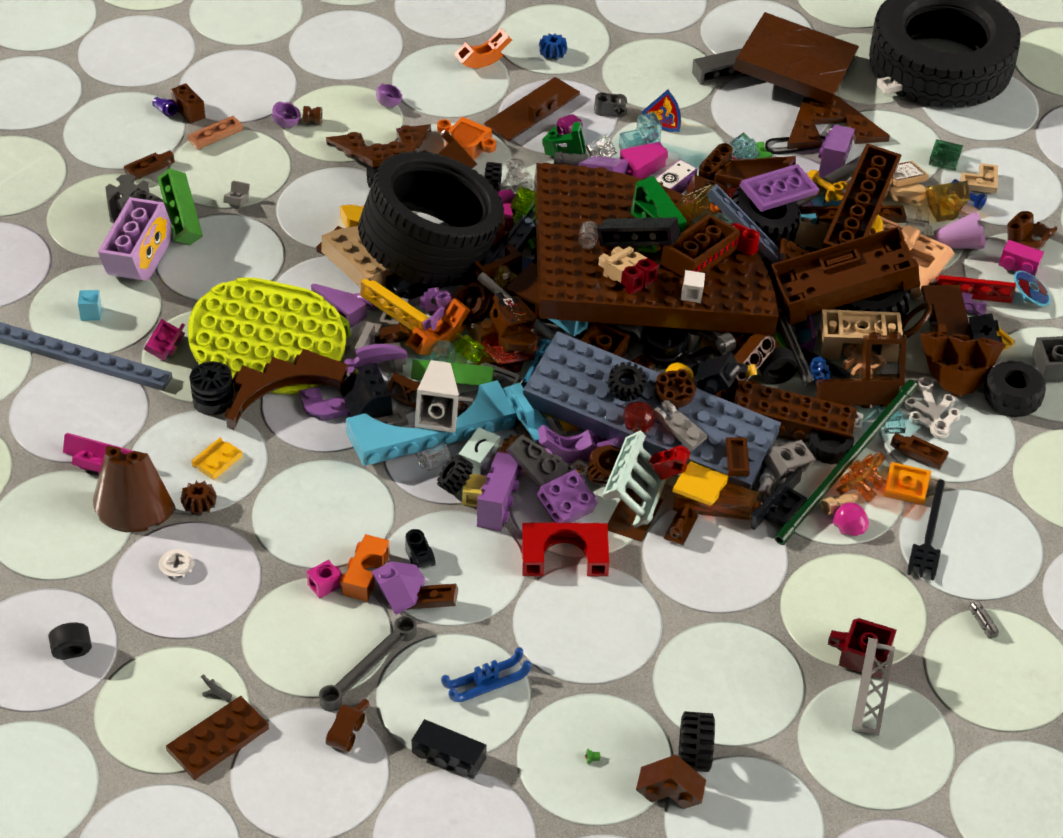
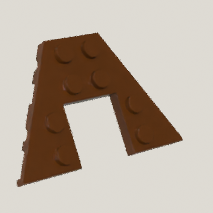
(815, 112)
(354, 145)

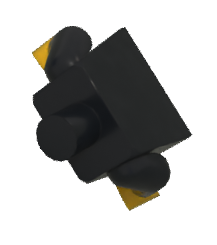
(720, 373)

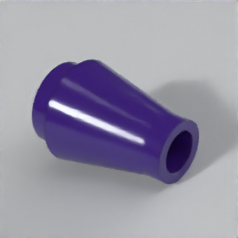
(166, 106)

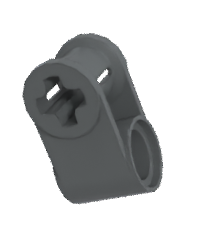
(608, 104)

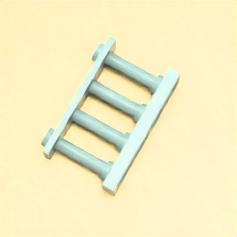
(622, 475)

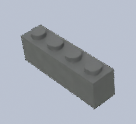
(716, 67)

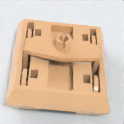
(929, 254)

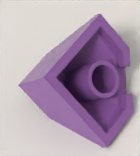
(399, 584)

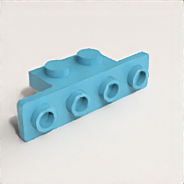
(526, 414)

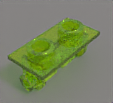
(522, 202)
(469, 349)

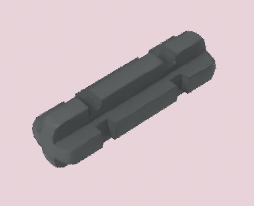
(983, 619)

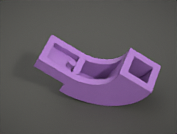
(568, 447)

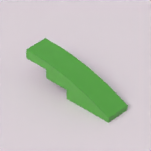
(464, 373)

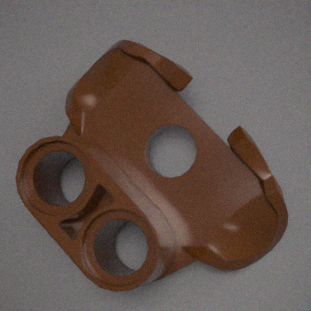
(1022, 230)

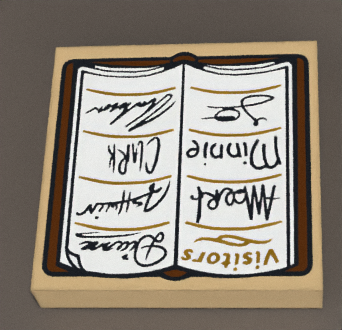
(908, 174)

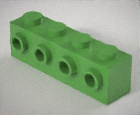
(180, 206)

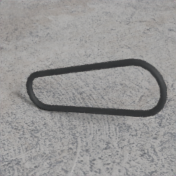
(787, 151)

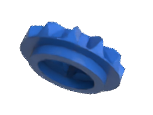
(819, 369)

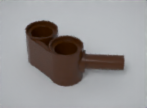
(347, 720)

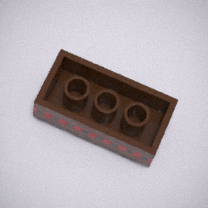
(701, 246)

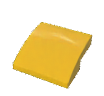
(700, 484)

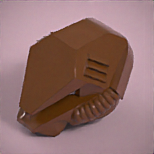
(476, 298)
(602, 464)

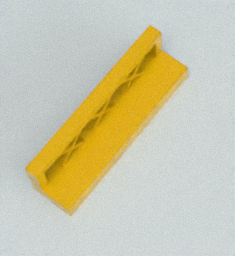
(392, 304)

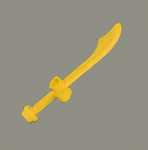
(836, 193)

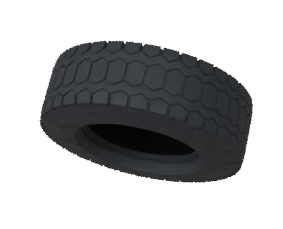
(945, 76)

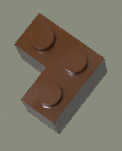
(671, 779)

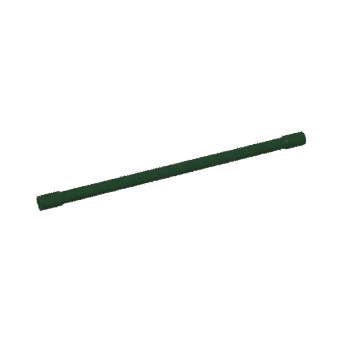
(790, 527)

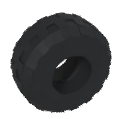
(1014, 388)

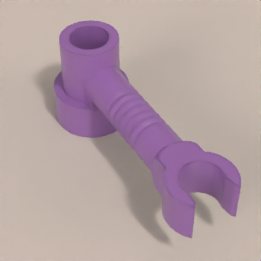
(443, 301)

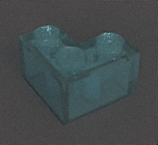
(647, 132)

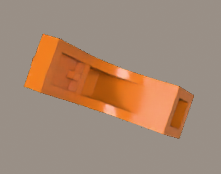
(447, 329)

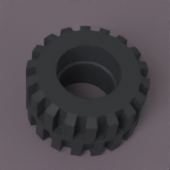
(697, 740)

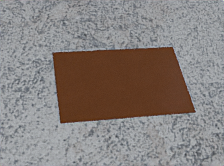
(623, 519)

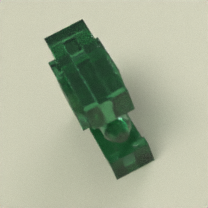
(945, 154)

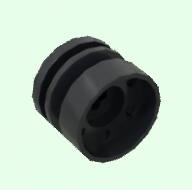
(211, 388)

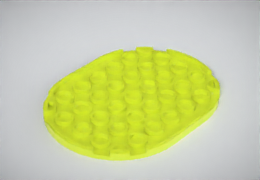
(260, 320)

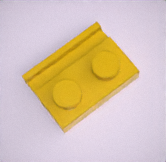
(216, 458)

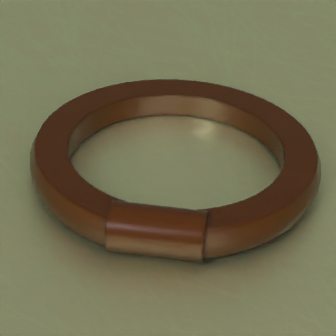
(928, 309)

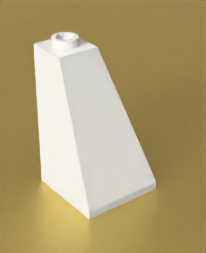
(437, 398)

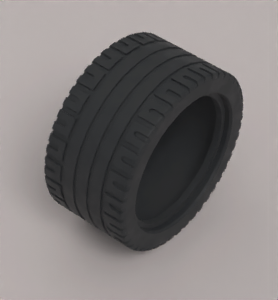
(420, 247)

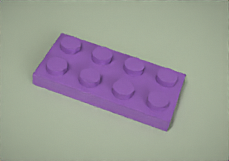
(779, 187)

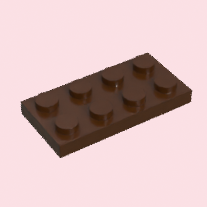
(217, 737)

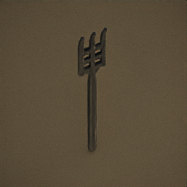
(927, 548)

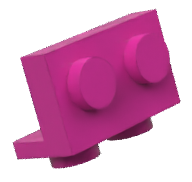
(163, 339)

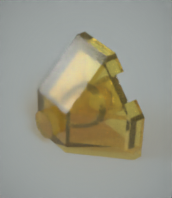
(947, 199)

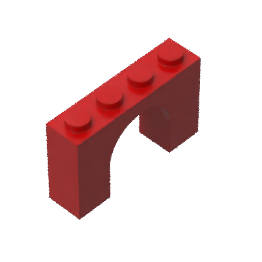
(589, 537)

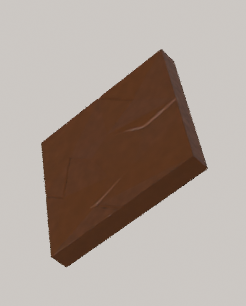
(796, 58)

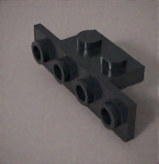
(782, 503)

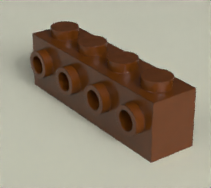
(858, 391)

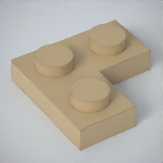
(985, 181)

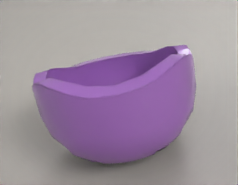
(285, 119)

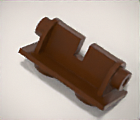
(681, 525)

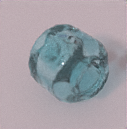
(443, 352)

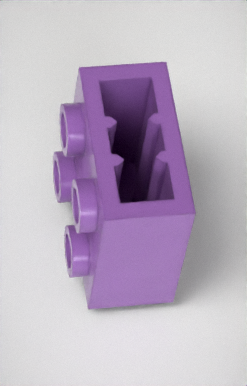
(567, 498)

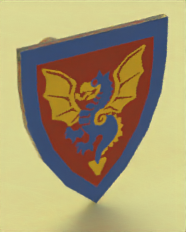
(667, 111)

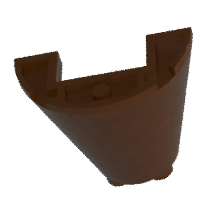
(737, 170)
(130, 492)

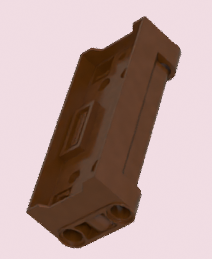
(844, 274)

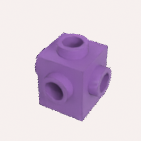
(425, 301)

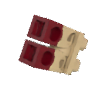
(629, 268)

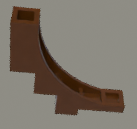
(306, 369)

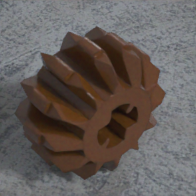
(198, 497)

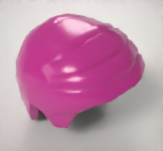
(851, 519)

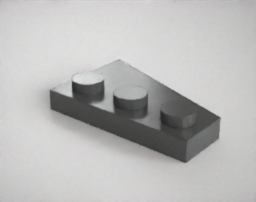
(537, 462)

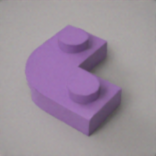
(325, 409)

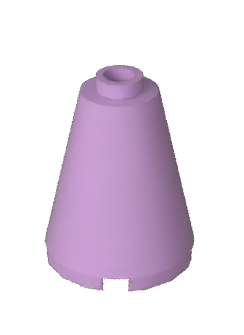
(962, 233)

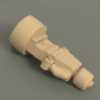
(830, 505)

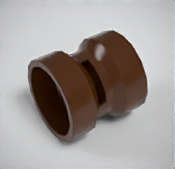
(314, 115)

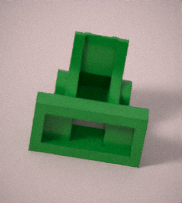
(574, 141)

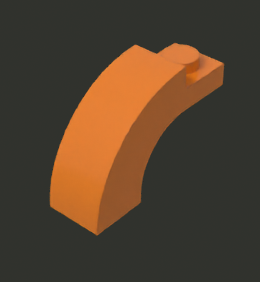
(484, 54)

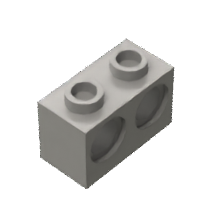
(788, 457)

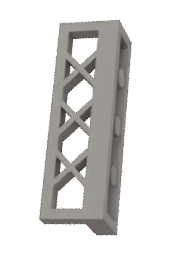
(864, 687)

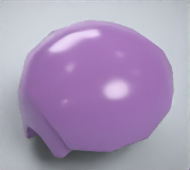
(388, 95)

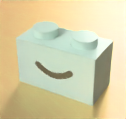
(481, 450)

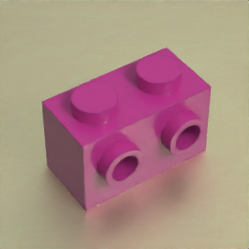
(1020, 258)

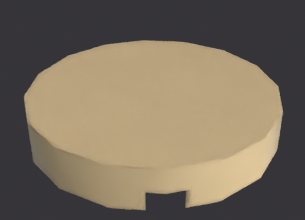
(908, 192)

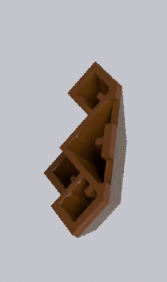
(958, 362)

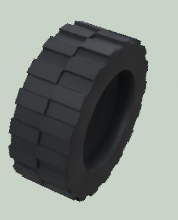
(826, 454)

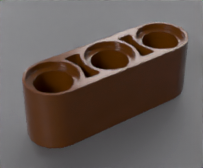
(715, 161)

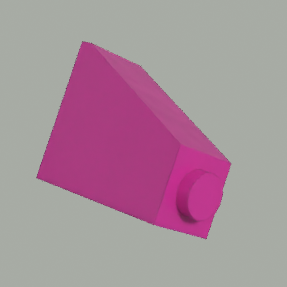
(645, 159)

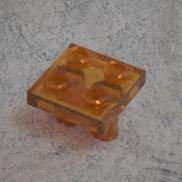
(860, 474)

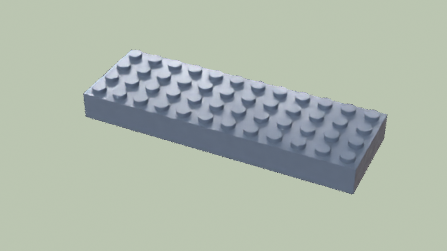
(574, 388)

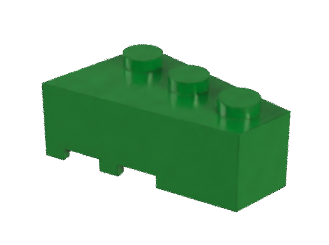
(653, 202)

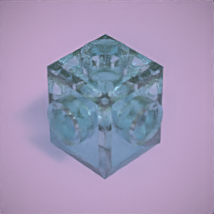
(744, 147)

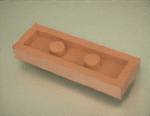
(215, 132)

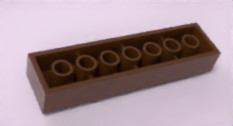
(863, 196)

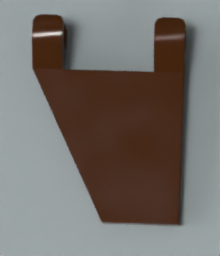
(455, 150)

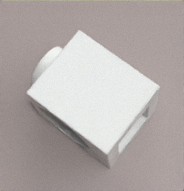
(693, 286)

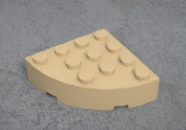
(351, 257)

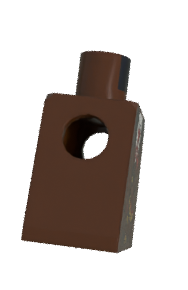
(511, 315)

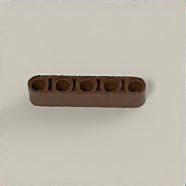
(752, 352)

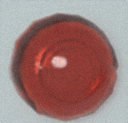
(639, 417)

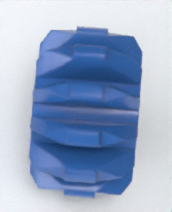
(553, 46)

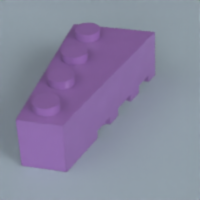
(835, 149)
(498, 492)

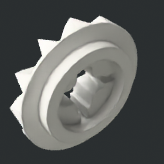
(169, 559)

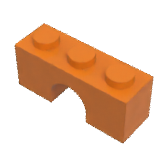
(370, 553)

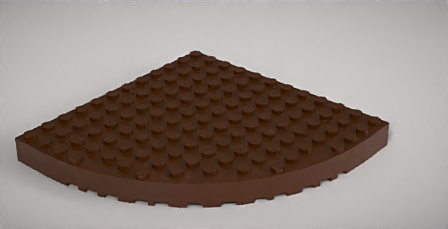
(572, 284)

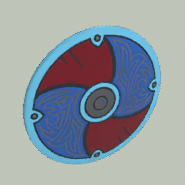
(1031, 288)

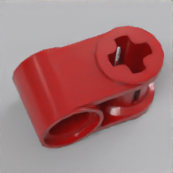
(748, 239)
(670, 462)

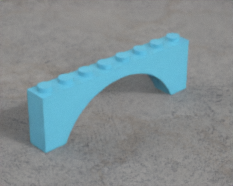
(380, 441)

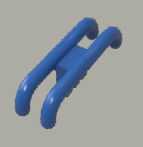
(487, 677)

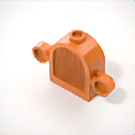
(470, 135)

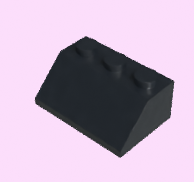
(367, 392)

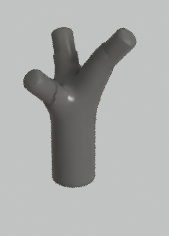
(215, 689)

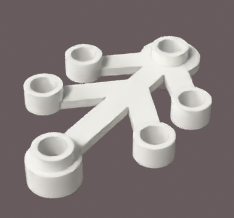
(938, 427)

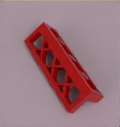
(981, 289)

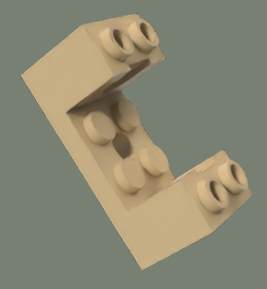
(842, 327)

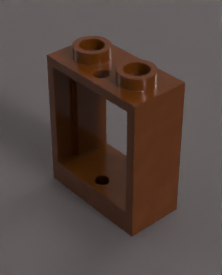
(877, 338)

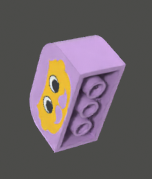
(136, 240)

